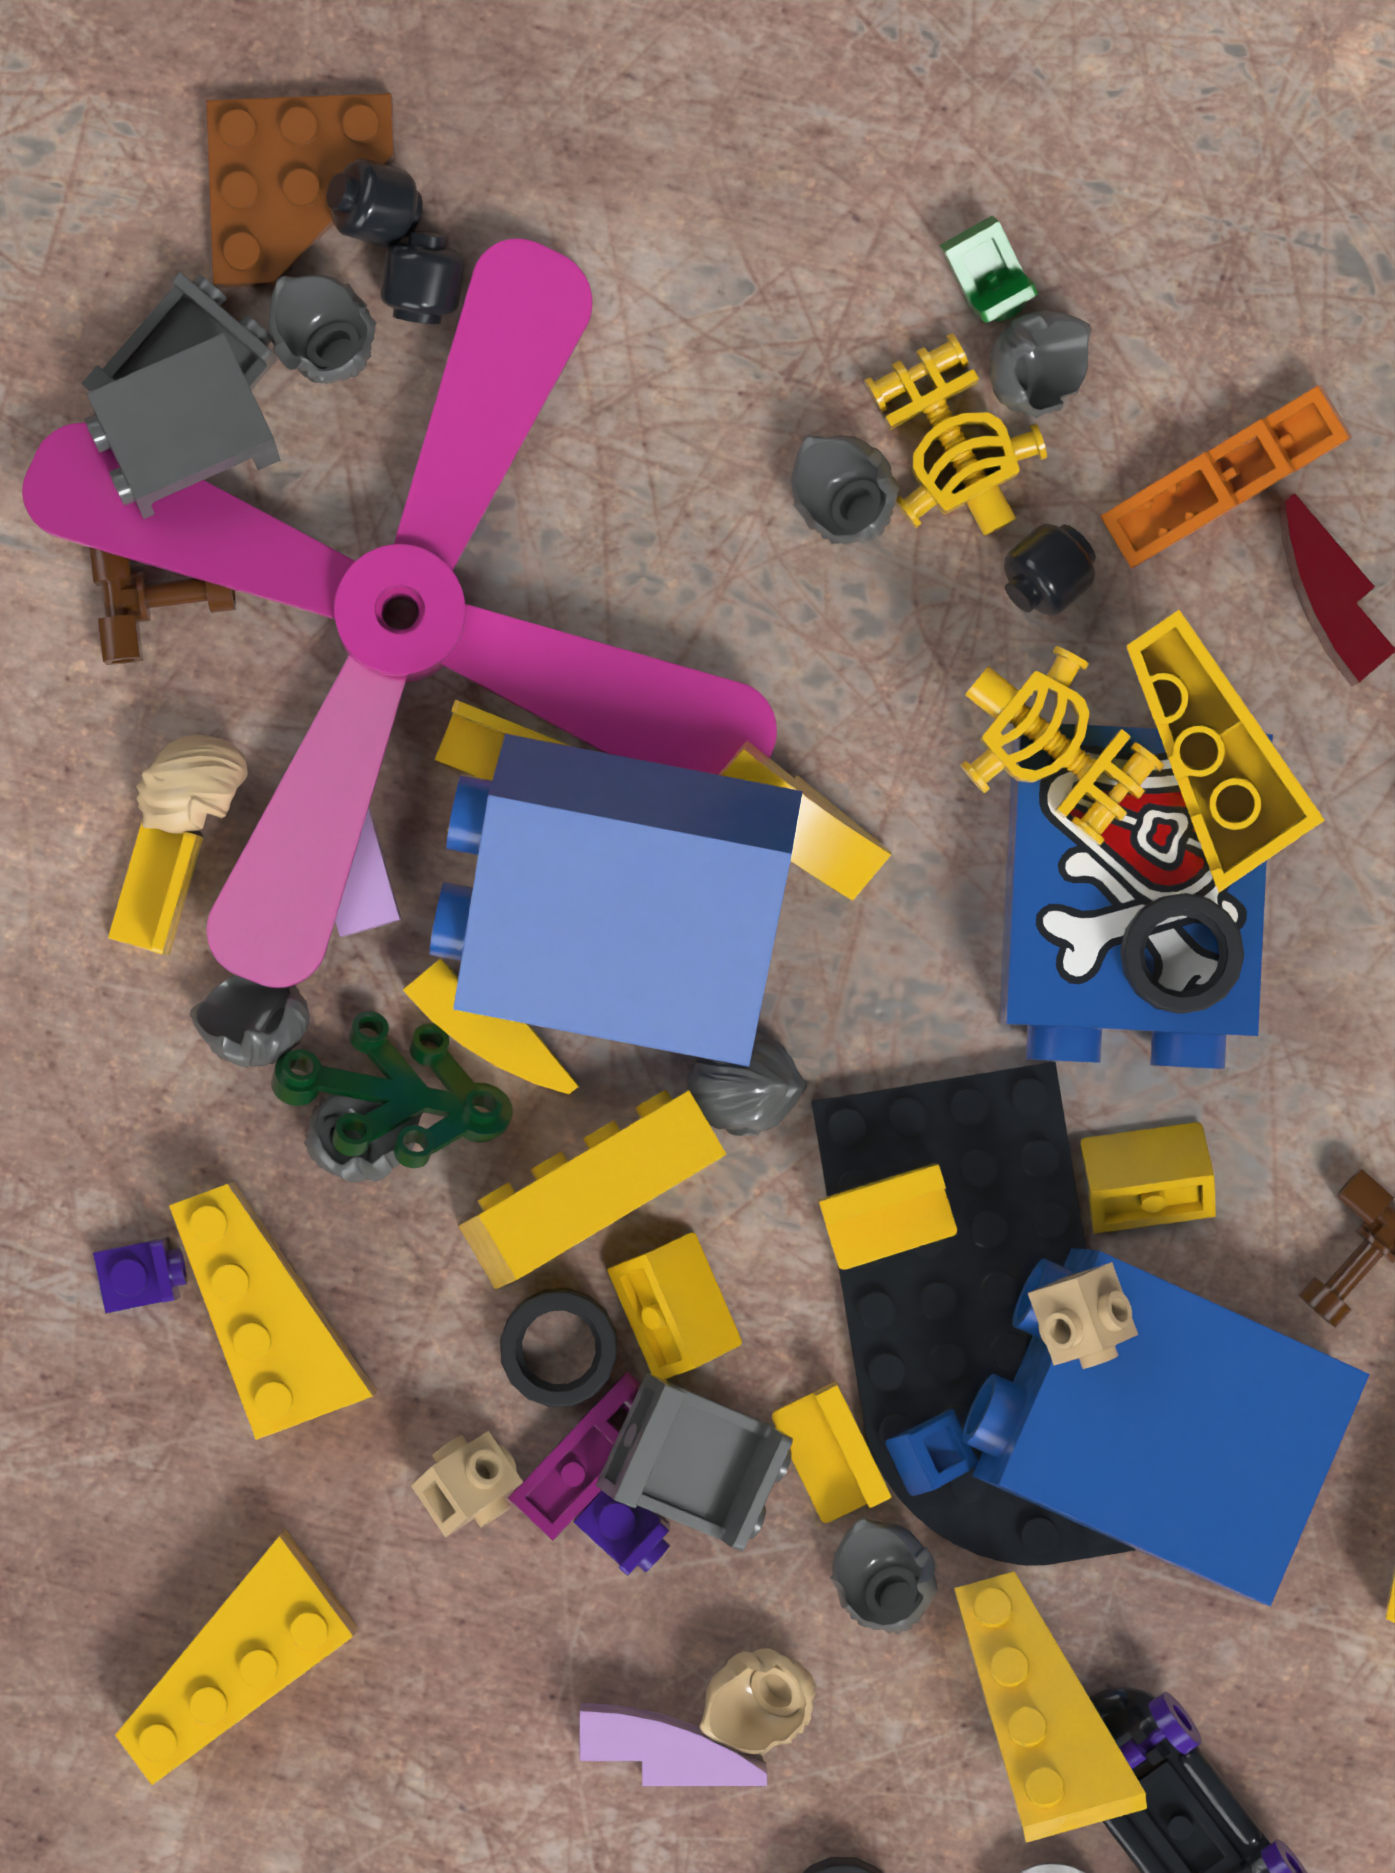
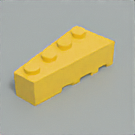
(592, 1189)

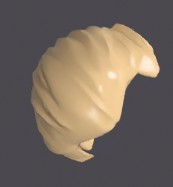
(189, 781)
(758, 1702)

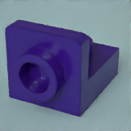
(140, 1274)
(625, 1533)

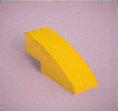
(825, 838)
(499, 1041)

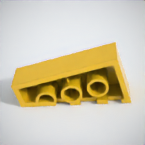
(1226, 766)
(268, 1325)
(250, 1650)
(1047, 1730)

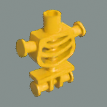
(981, 491)
(1008, 705)

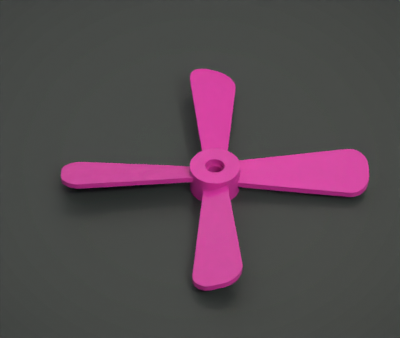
(505, 358)

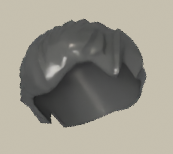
(320, 328)
(1039, 361)
(843, 488)
(251, 1021)
(747, 1097)
(371, 1165)
(883, 1576)

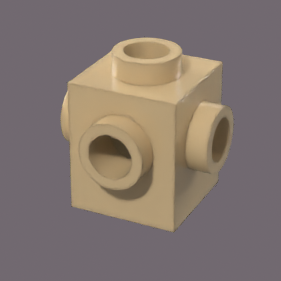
(1084, 1316)
(468, 1483)

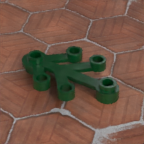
(401, 1093)

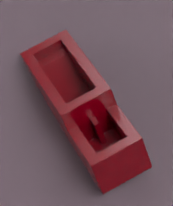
(1329, 593)

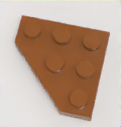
(274, 173)

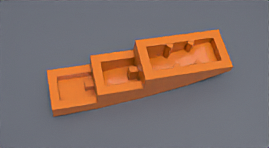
(1226, 476)

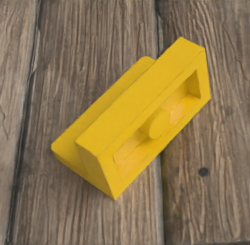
(476, 739)
(155, 889)
(1149, 1177)
(888, 1216)
(675, 1307)
(831, 1453)

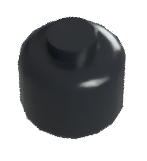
(374, 202)
(422, 278)
(1049, 569)

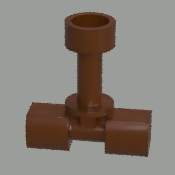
(130, 598)
(1373, 1207)

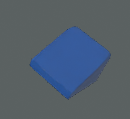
(931, 1453)

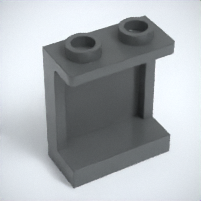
(183, 320)
(179, 423)
(696, 1462)

